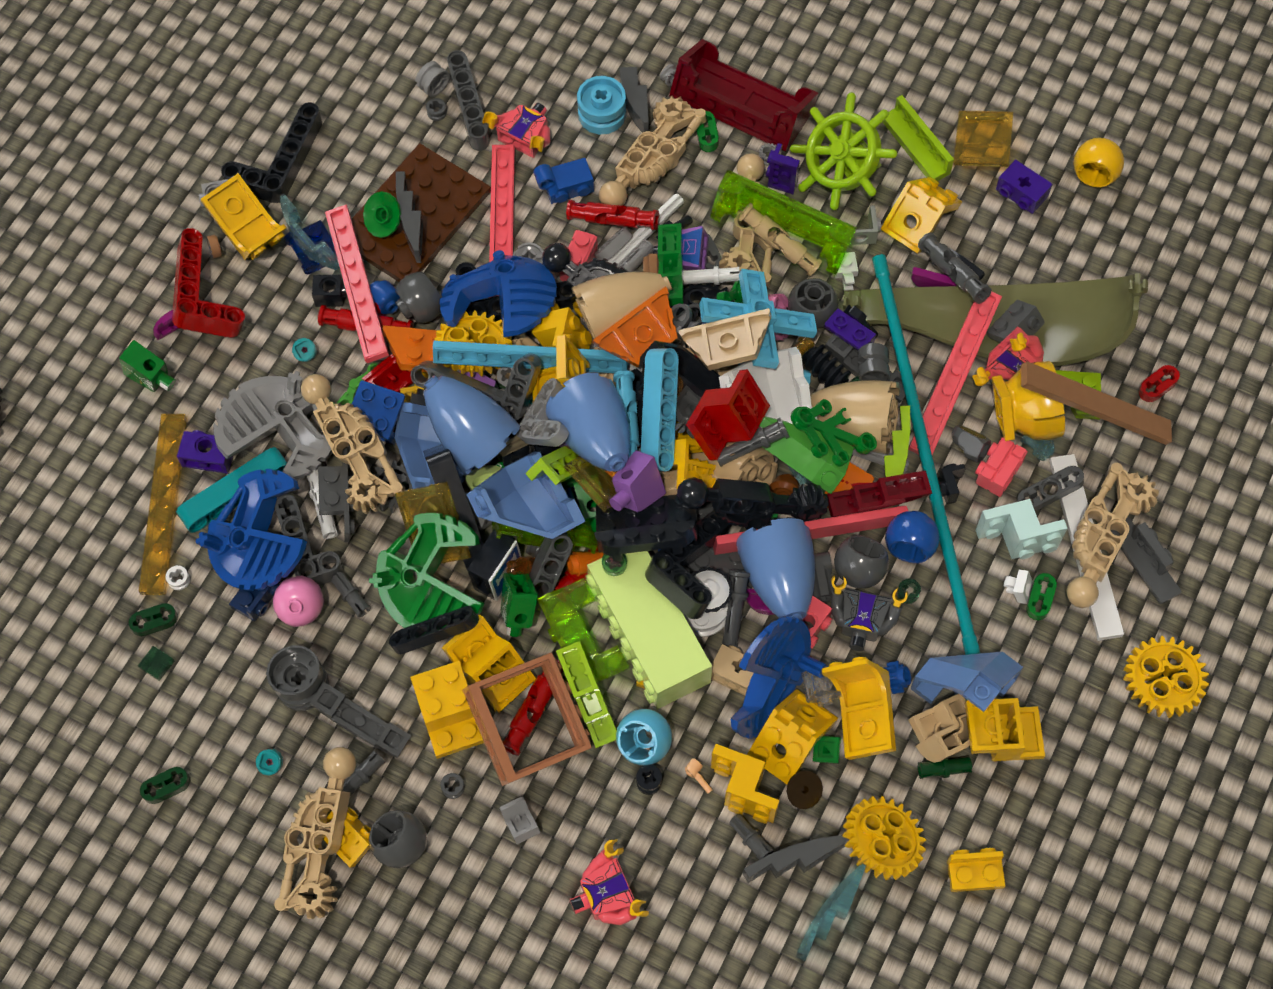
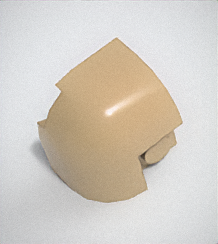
(942, 729)

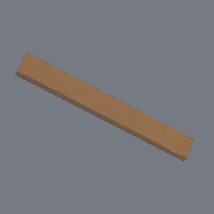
(1095, 403)

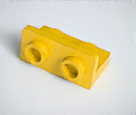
(354, 839)
(976, 870)

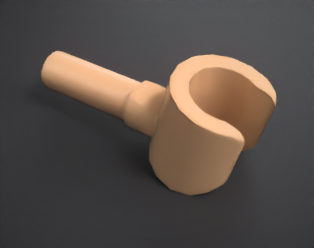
(693, 769)

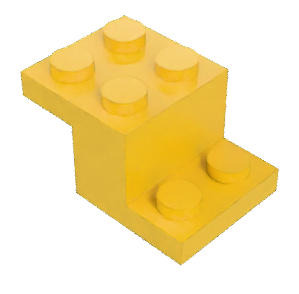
(559, 323)
(690, 467)
(485, 655)
(446, 709)
(1005, 730)
(744, 783)

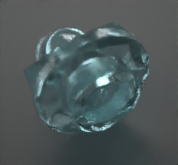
(1042, 449)

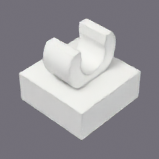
(1019, 586)

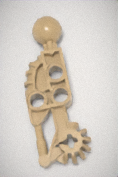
(654, 151)
(751, 167)
(353, 430)
(1092, 537)
(312, 822)

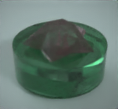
(612, 567)

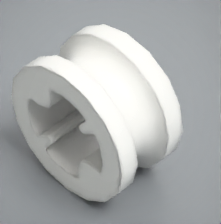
(175, 571)

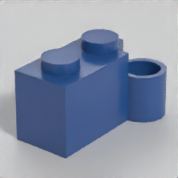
(565, 180)

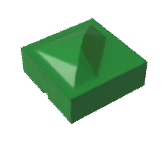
(827, 750)

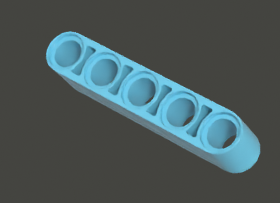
(660, 406)

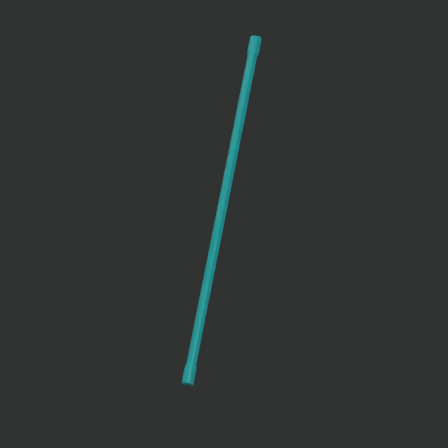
(969, 638)

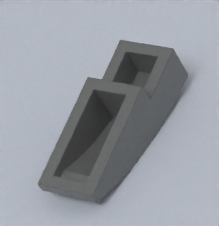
(635, 97)

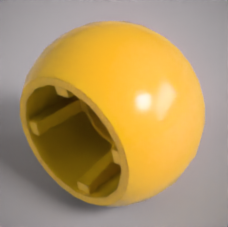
(1098, 162)

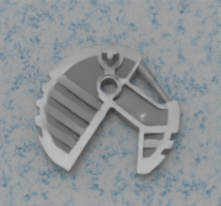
(256, 413)

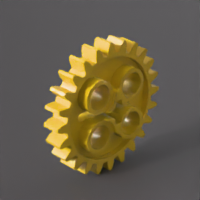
(478, 330)
(1174, 696)
(884, 838)

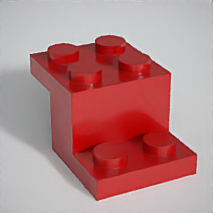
(728, 415)

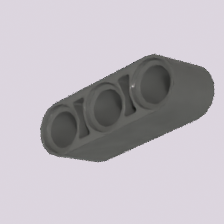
(550, 574)

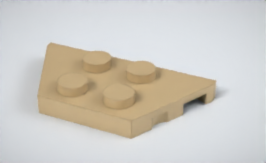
(728, 340)

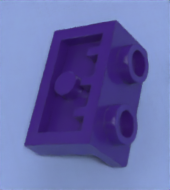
(782, 171)
(849, 329)

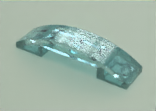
(320, 252)

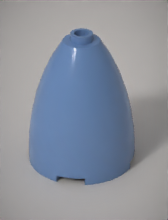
(594, 419)
(467, 422)
(780, 565)

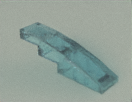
(835, 906)

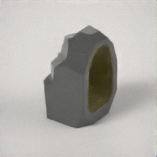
(971, 443)

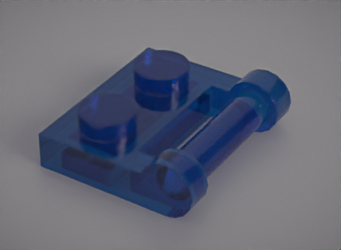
(317, 233)

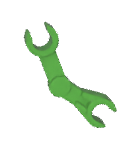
(348, 396)

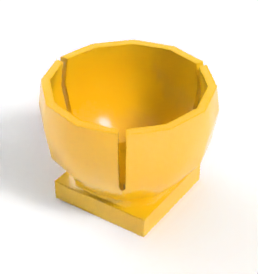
(1026, 410)

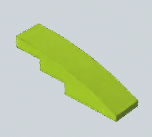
(896, 463)
(587, 694)

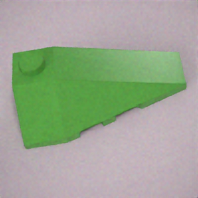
(797, 454)

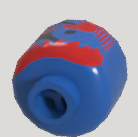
(384, 297)

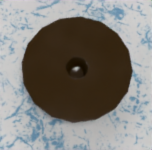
(804, 789)

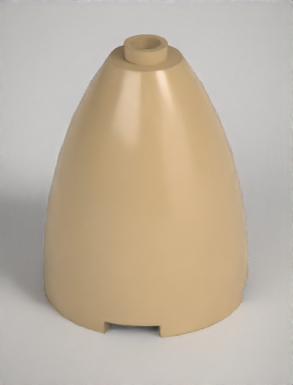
(613, 296)
(868, 404)
(754, 466)

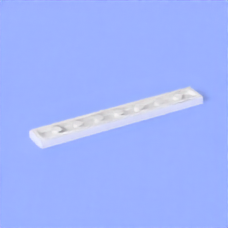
(1104, 610)

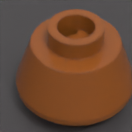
(784, 484)

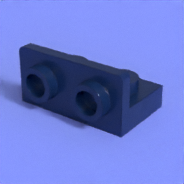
(253, 603)

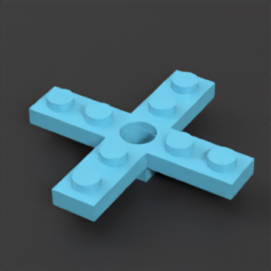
(756, 299)

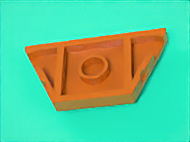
(634, 335)
(410, 345)

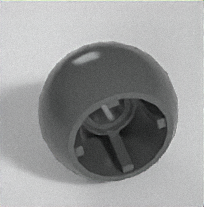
(418, 298)
(800, 300)
(861, 561)
(397, 839)

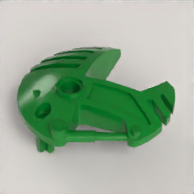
(427, 597)

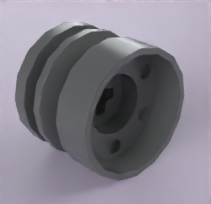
(296, 676)

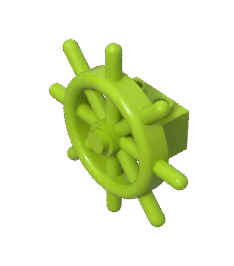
(847, 151)

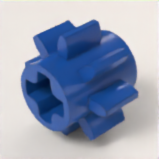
(899, 676)

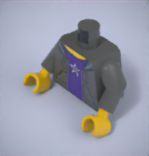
(864, 614)

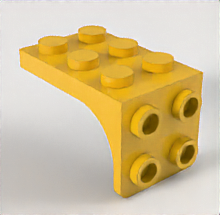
(243, 217)
(864, 707)

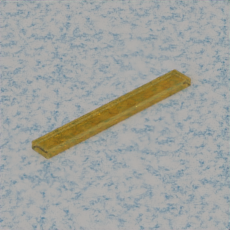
(162, 506)

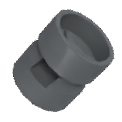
(873, 362)

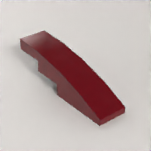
(880, 494)

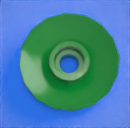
(375, 214)

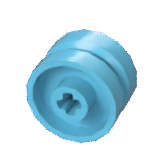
(601, 105)

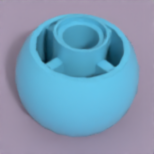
(633, 739)

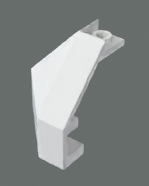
(782, 387)

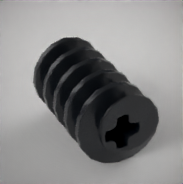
(823, 367)

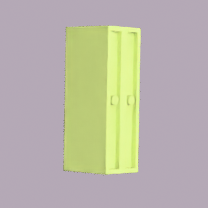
(650, 631)

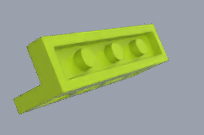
(918, 140)
(550, 462)

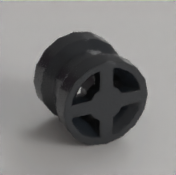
(647, 785)

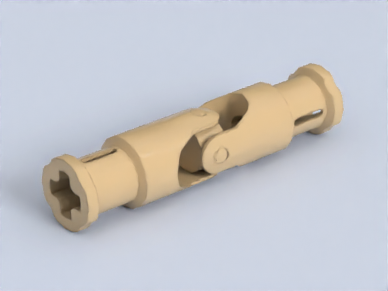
(792, 249)

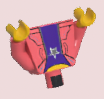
(522, 127)
(1009, 355)
(607, 890)

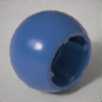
(912, 537)

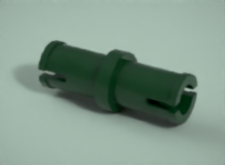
(945, 767)

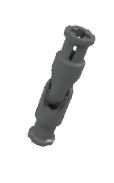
(954, 267)

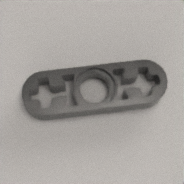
(1070, 487)

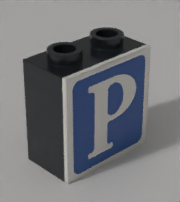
(490, 564)

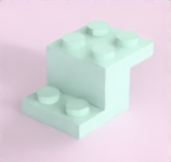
(1021, 529)

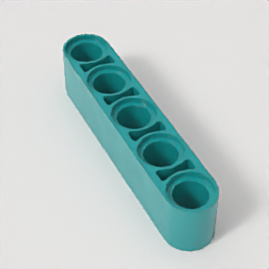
(209, 503)

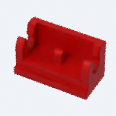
(389, 375)

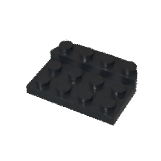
(654, 528)

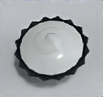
(717, 584)

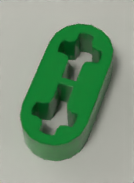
(711, 130)
(1046, 598)

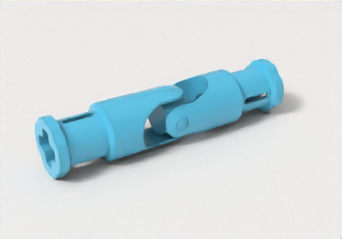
(624, 386)

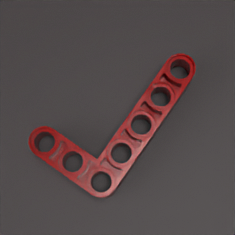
(188, 310)

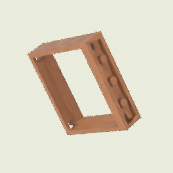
(489, 732)

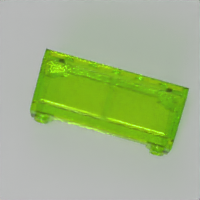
(793, 216)

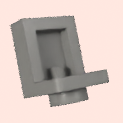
(519, 820)

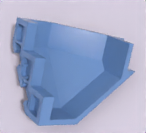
(413, 436)
(525, 504)
(973, 676)

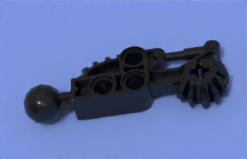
(558, 258)
(751, 502)

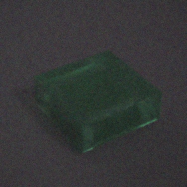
(156, 663)

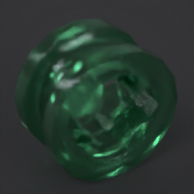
(906, 584)

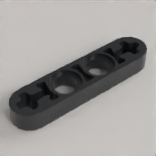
(456, 622)

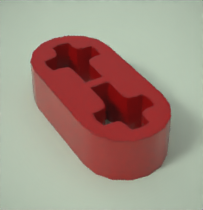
(1161, 387)

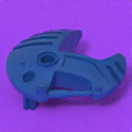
(523, 288)
(243, 549)
(777, 663)

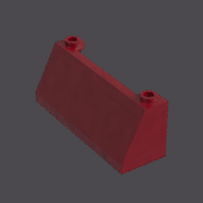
(739, 97)

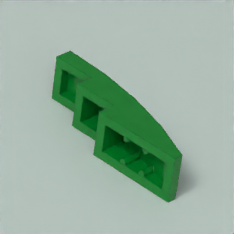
(671, 259)

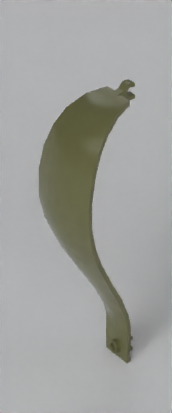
(1079, 316)

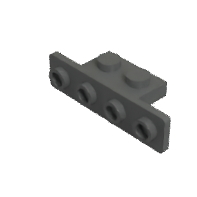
(332, 495)
(1150, 560)

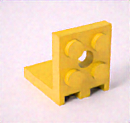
(926, 203)
(568, 364)
(797, 728)

